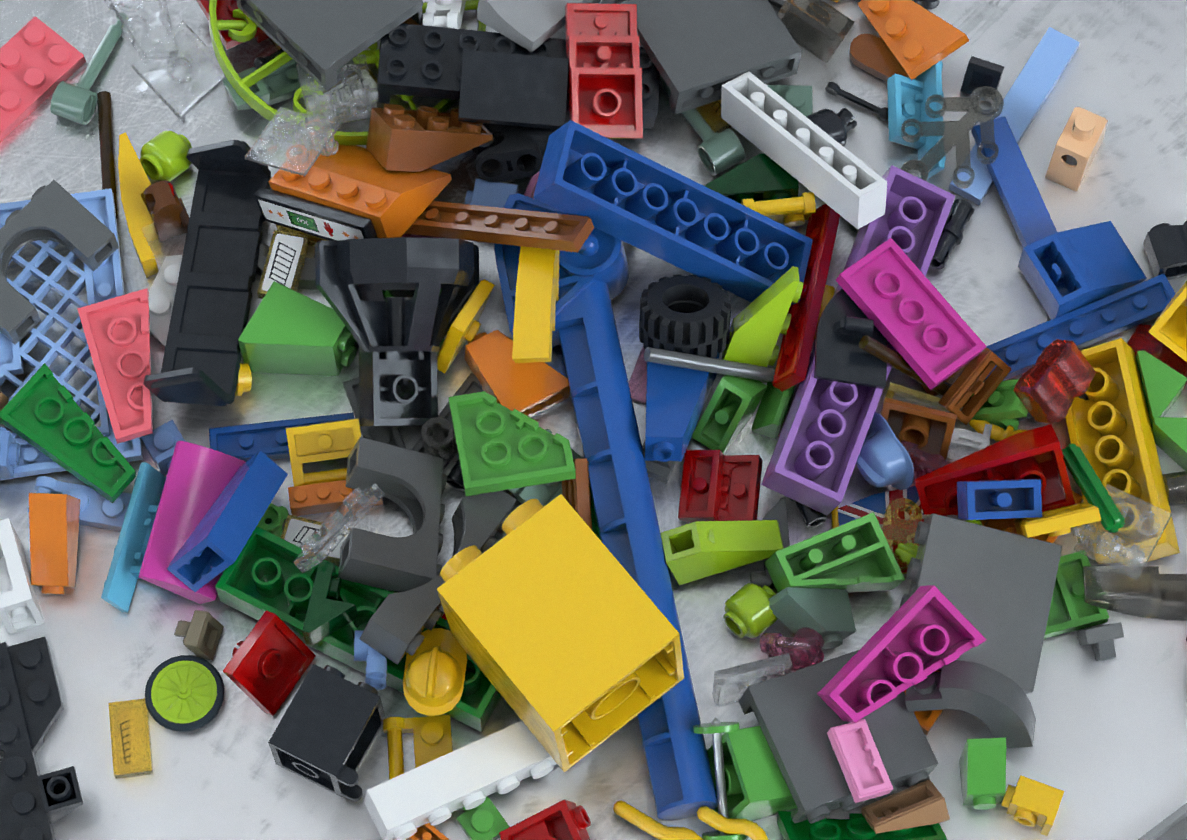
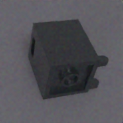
(328, 730)

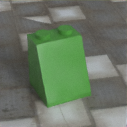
(296, 336)
(751, 776)

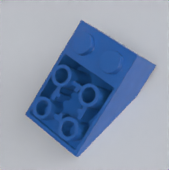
(1079, 267)

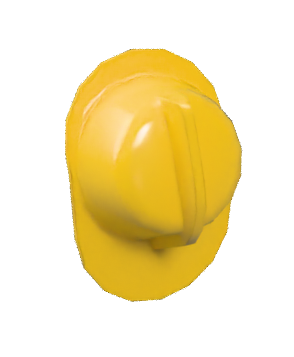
(435, 673)

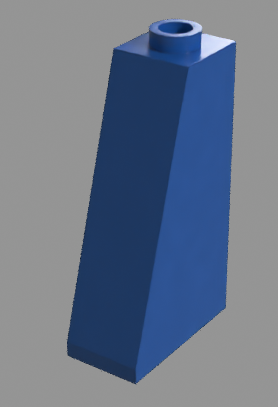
(673, 409)
(228, 522)

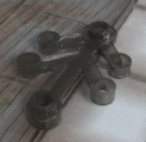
(956, 133)

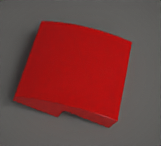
(719, 486)

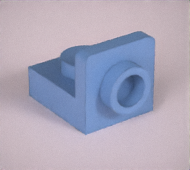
(162, 445)

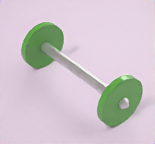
(716, 728)

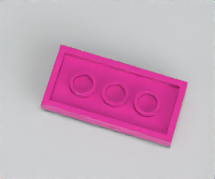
(910, 313)

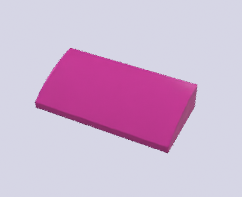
(190, 489)

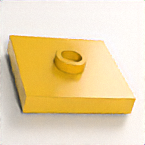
(464, 326)
(1058, 521)

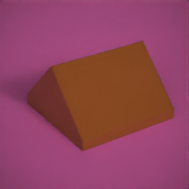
(920, 425)

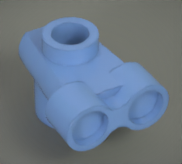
(376, 662)

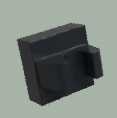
(981, 74)

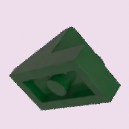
(323, 613)

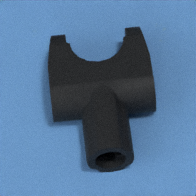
(516, 148)

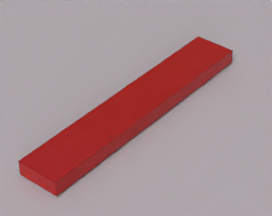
(799, 338)

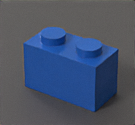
(999, 499)

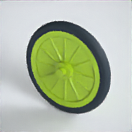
(184, 693)

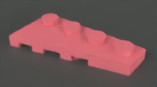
(121, 354)

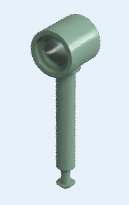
(76, 100)
(719, 149)

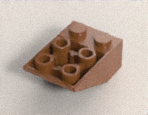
(420, 137)

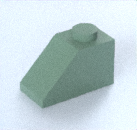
(816, 608)

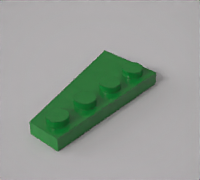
(59, 428)
(850, 829)

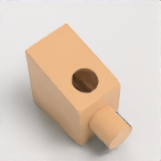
(1080, 140)

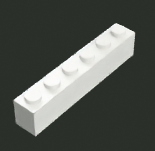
(804, 150)
(456, 781)

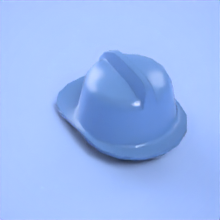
(884, 458)

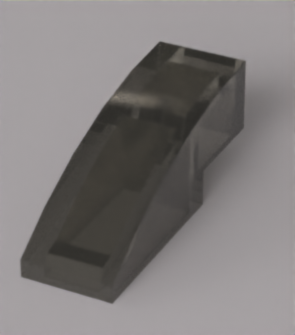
(1148, 597)

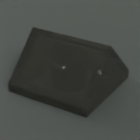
(815, 26)

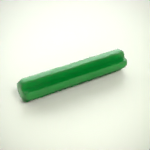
(1092, 487)

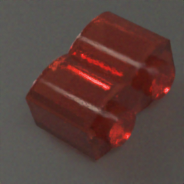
(1054, 381)

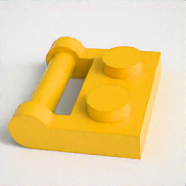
(789, 211)
(321, 443)
(431, 740)

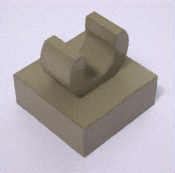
(200, 634)

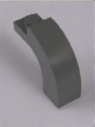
(981, 693)

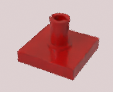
(269, 663)

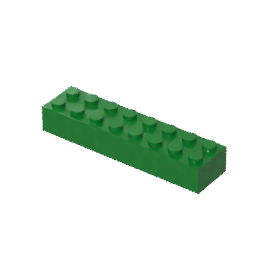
(270, 581)

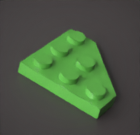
(505, 447)

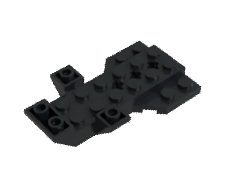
(27, 710)

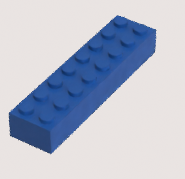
(667, 213)

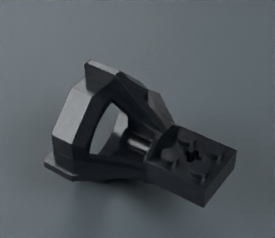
(397, 333)

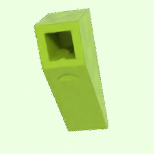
(760, 323)
(718, 546)

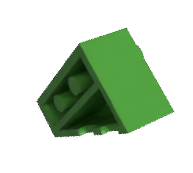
(841, 558)

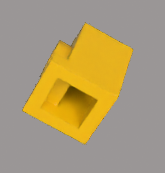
(1033, 803)

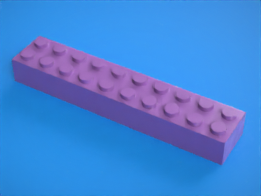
(832, 417)

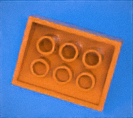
(361, 186)

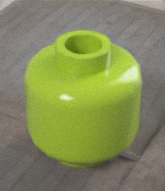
(165, 156)
(749, 611)

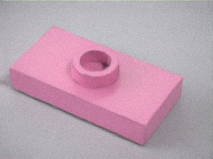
(860, 761)

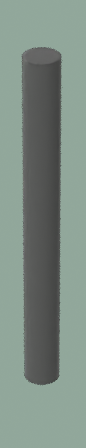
(709, 364)

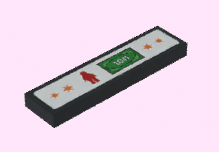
(312, 217)

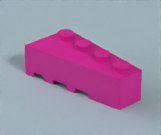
(901, 654)

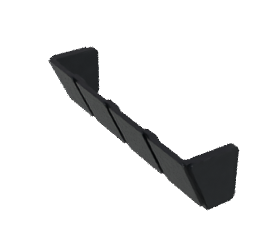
(213, 278)

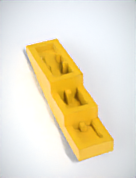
(139, 221)
(535, 304)

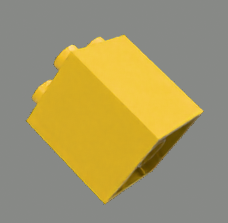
(560, 629)

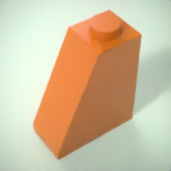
(515, 385)
(53, 541)

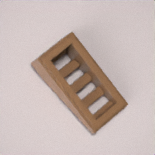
(907, 809)

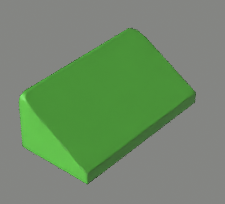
(772, 411)

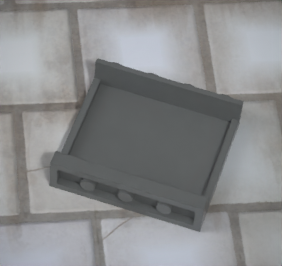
(328, 32)
(711, 43)
(996, 583)
(797, 729)

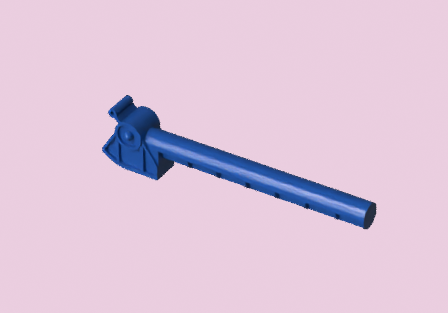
(620, 487)

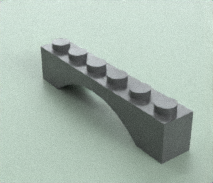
(404, 615)

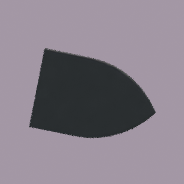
(838, 348)

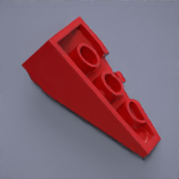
(1020, 456)

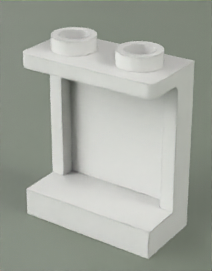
(18, 606)

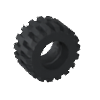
(685, 316)

